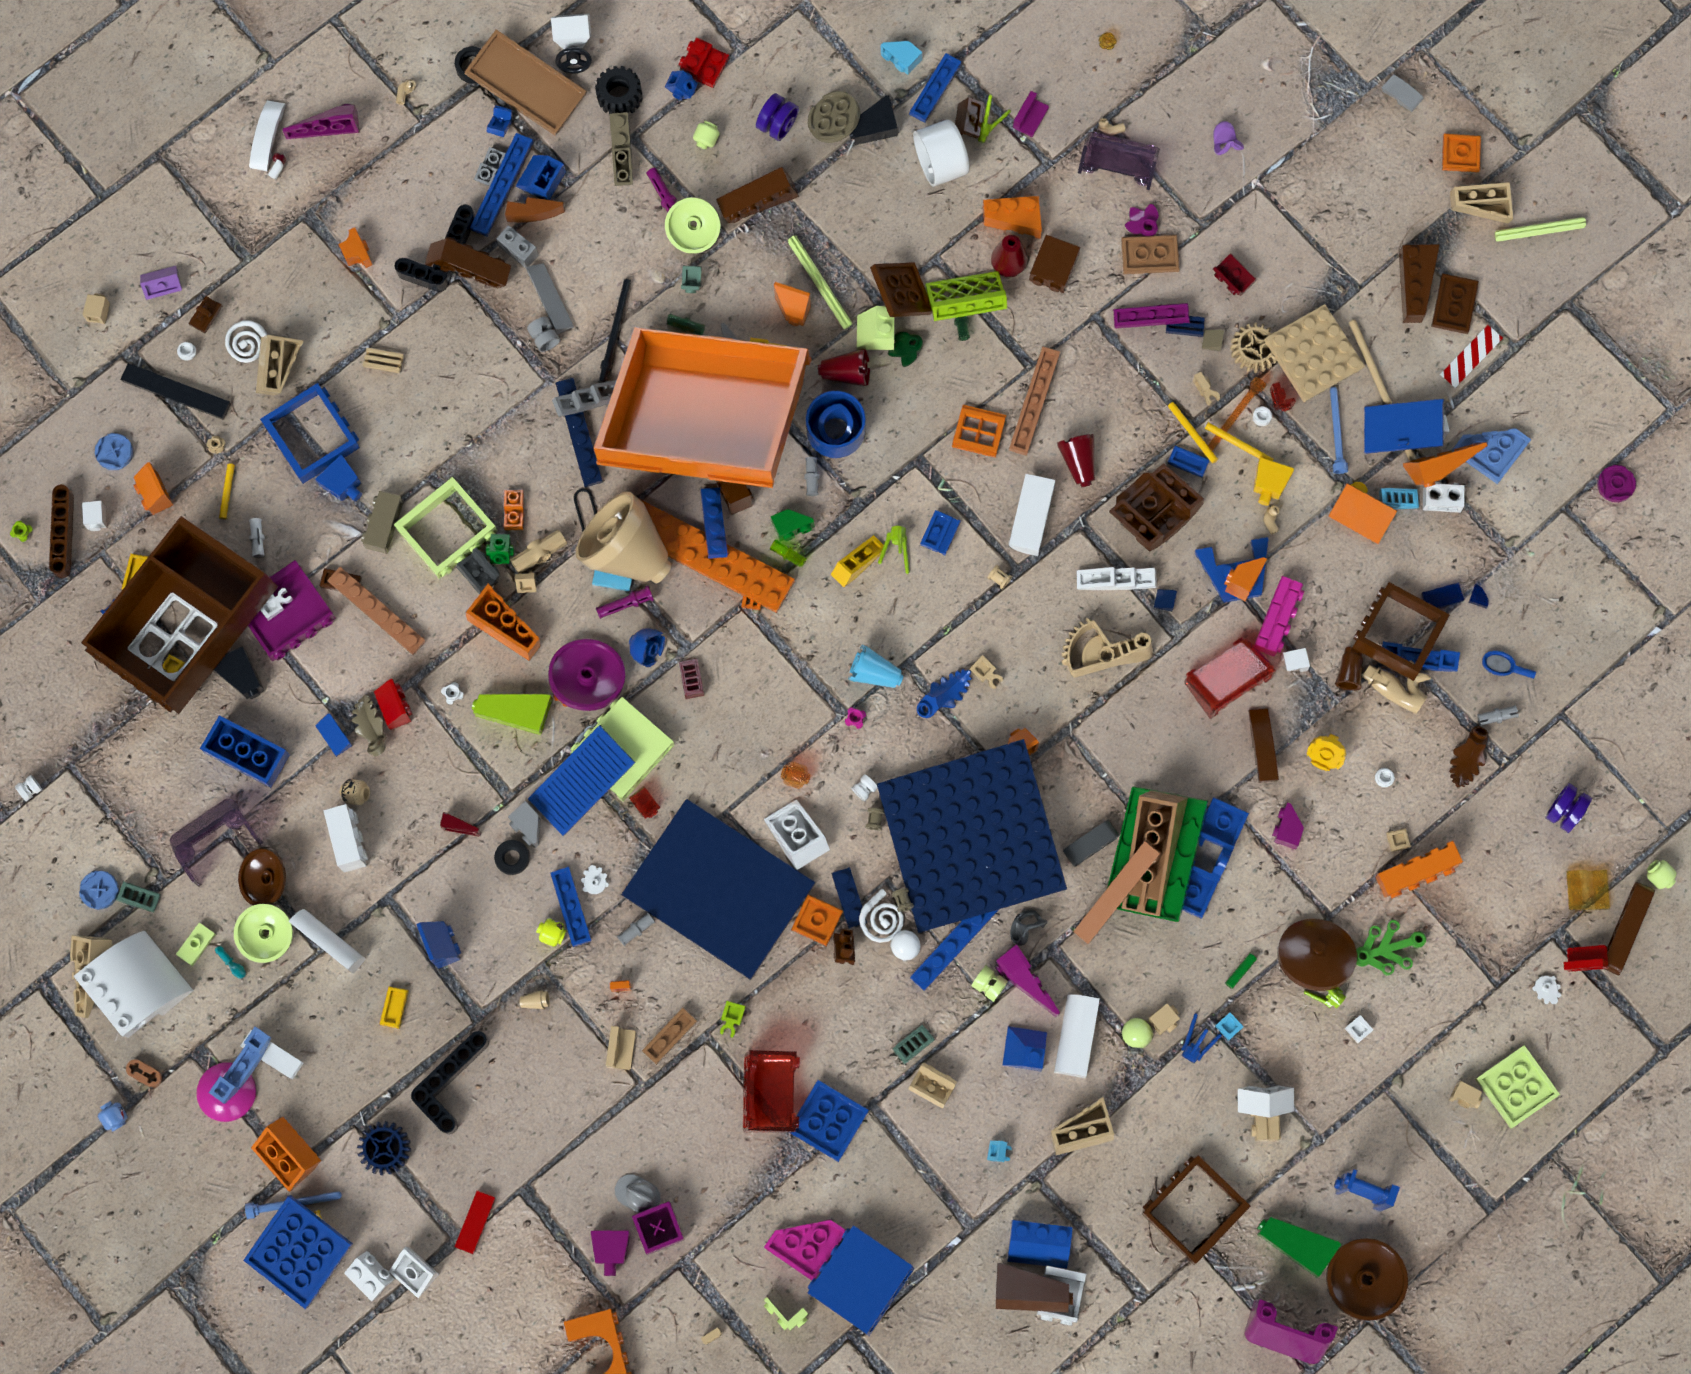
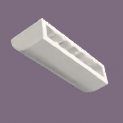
(1032, 514)
(327, 940)
(1076, 1035)

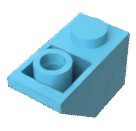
(902, 54)

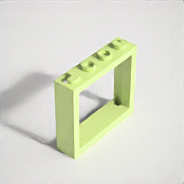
(427, 506)

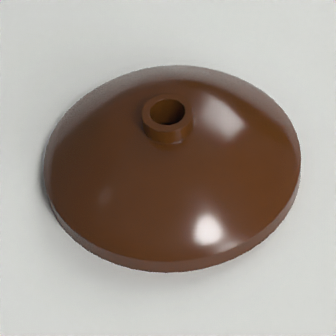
(262, 877)

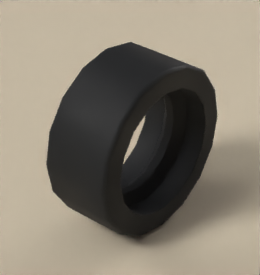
(460, 57)

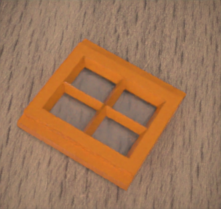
(979, 431)

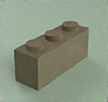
(382, 521)

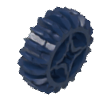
(370, 1137)

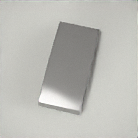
(1402, 92)
(490, 166)

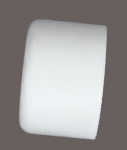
(941, 152)

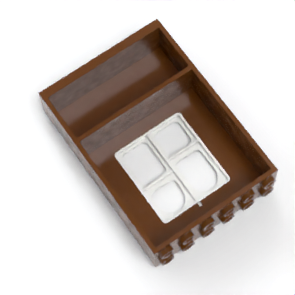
(203, 578)

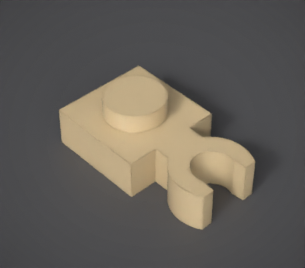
(984, 670)

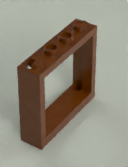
(1387, 657)
(1164, 1191)

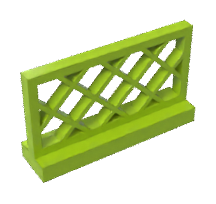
(967, 303)

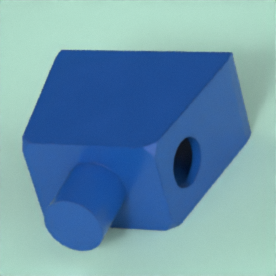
(340, 480)

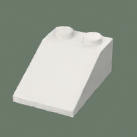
(797, 834)

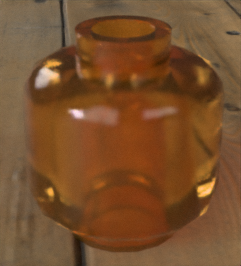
(795, 775)

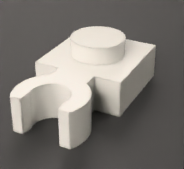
(273, 605)

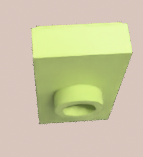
(195, 944)

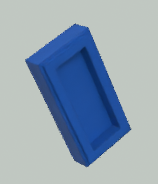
(1188, 461)

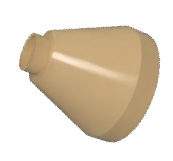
(624, 541)

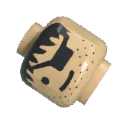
(354, 792)

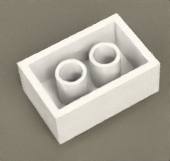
(346, 838)

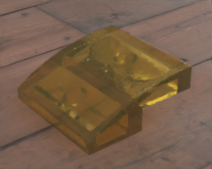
(1588, 890)

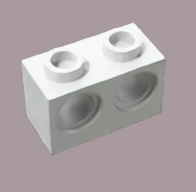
(1444, 502)

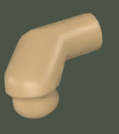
(403, 90)
(1109, 129)
(1270, 517)

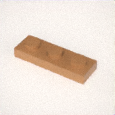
(669, 1036)

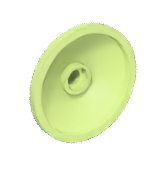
(690, 238)
(250, 936)

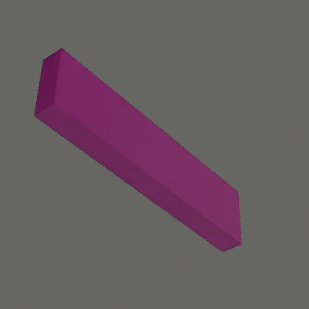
(1151, 315)

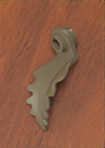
(369, 725)

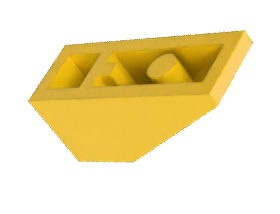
(857, 561)

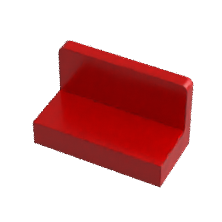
(1586, 958)

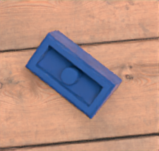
(333, 735)

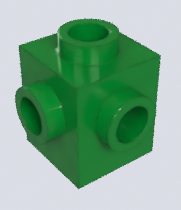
(500, 549)

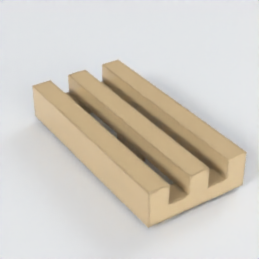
(369, 351)

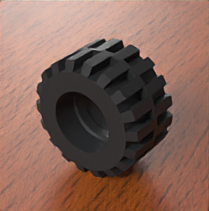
(614, 78)

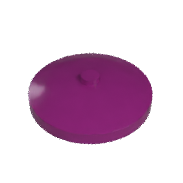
(586, 674)

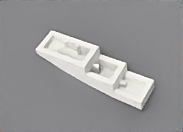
(1116, 579)

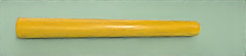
(1192, 432)
(1237, 442)

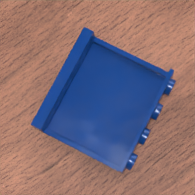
(860, 1280)

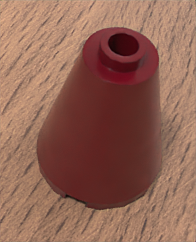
(1009, 257)
(847, 368)
(1079, 458)

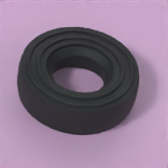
(506, 846)

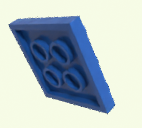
(829, 1120)

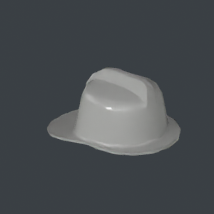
(637, 1193)

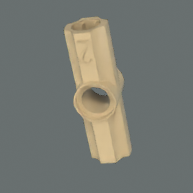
(538, 551)

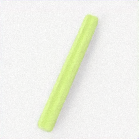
(1540, 229)

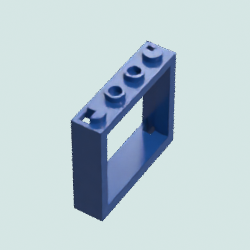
(320, 465)

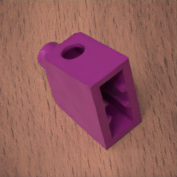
(610, 1249)

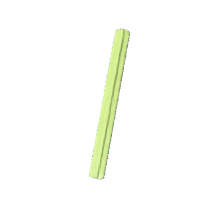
(819, 281)

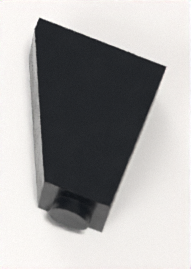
(876, 123)
(239, 673)

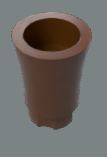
(1350, 670)

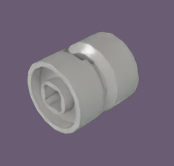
(543, 334)

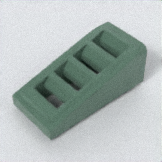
(133, 888)
(905, 1059)

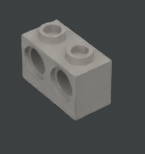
(517, 246)

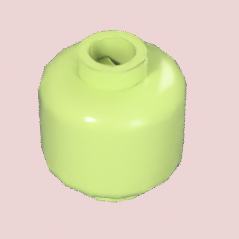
(706, 135)
(1661, 874)

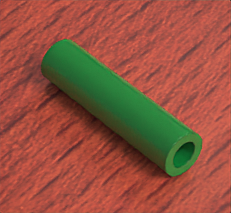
(1241, 970)

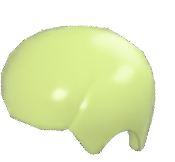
(1137, 1033)

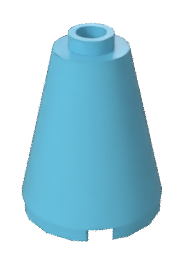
(874, 669)

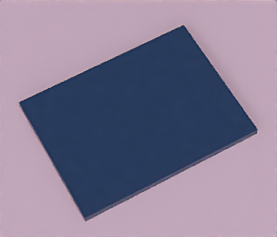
(718, 889)

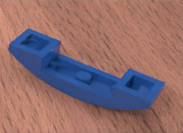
(1436, 660)

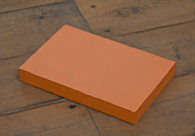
(1362, 513)

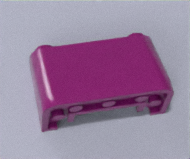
(1267, 1333)

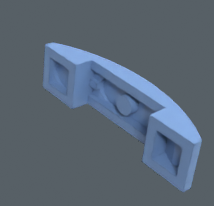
(242, 1067)

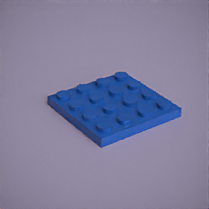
(298, 1252)

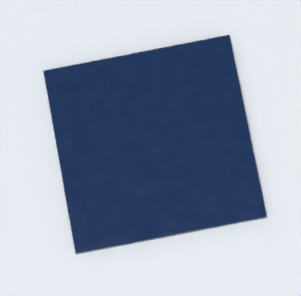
(971, 836)

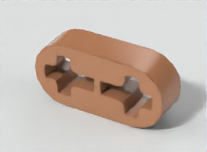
(142, 1077)

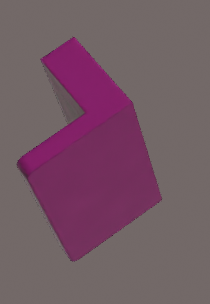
(1030, 115)

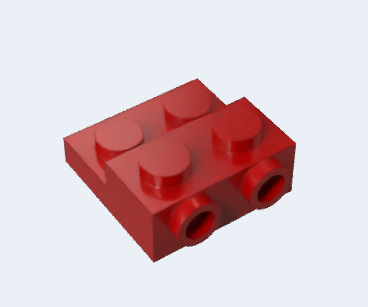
(703, 62)

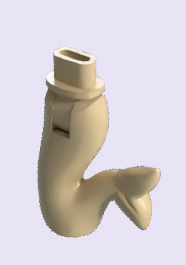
(1391, 688)

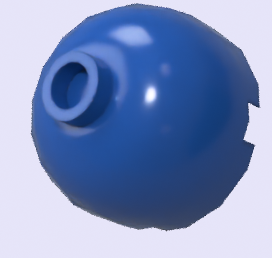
(646, 645)

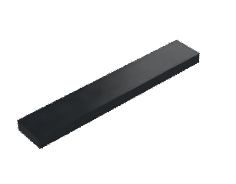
(175, 391)

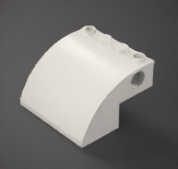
(133, 983)

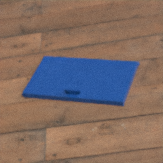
(1394, 425)

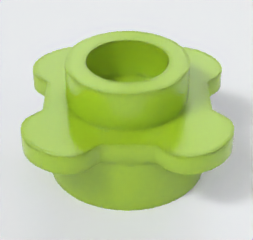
(15, 532)

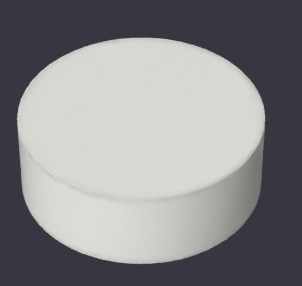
(1262, 416)

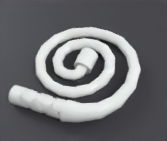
(258, 328)
(883, 921)

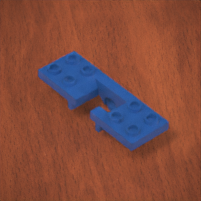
(1221, 827)

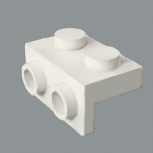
(369, 1275)

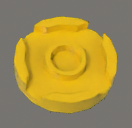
(1327, 752)

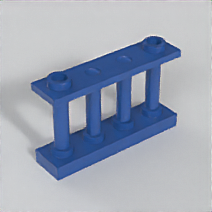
(1381, 1197)

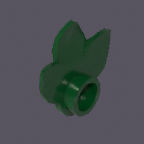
(904, 349)

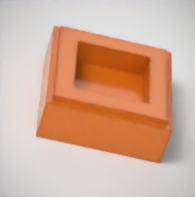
(616, 986)

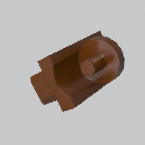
(205, 314)
(844, 947)

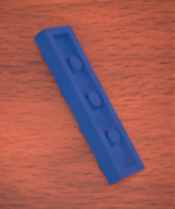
(935, 88)
(713, 523)
(570, 907)

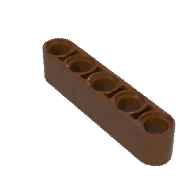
(57, 523)
(1628, 926)

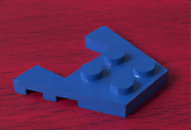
(1219, 573)

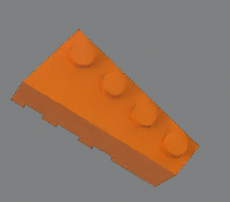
(502, 623)
(1419, 870)

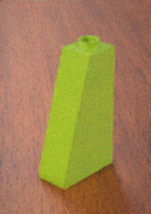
(518, 711)

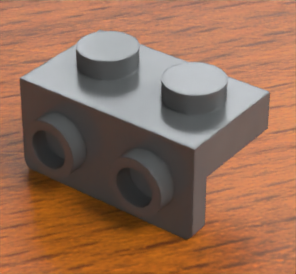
(478, 570)

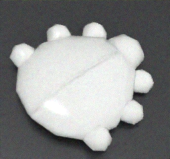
(594, 880)
(1547, 989)

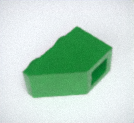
(790, 523)

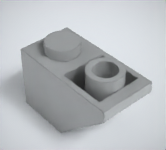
(526, 821)

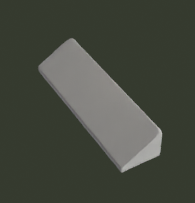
(549, 298)

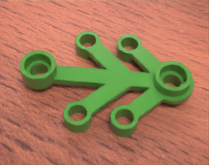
(1386, 949)

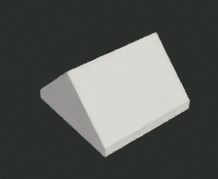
(413, 1272)

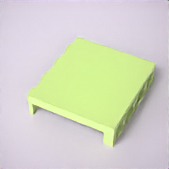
(638, 738)

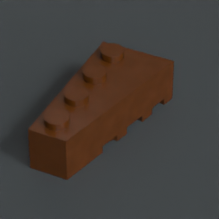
(757, 196)
(468, 262)
(1416, 277)
(736, 496)

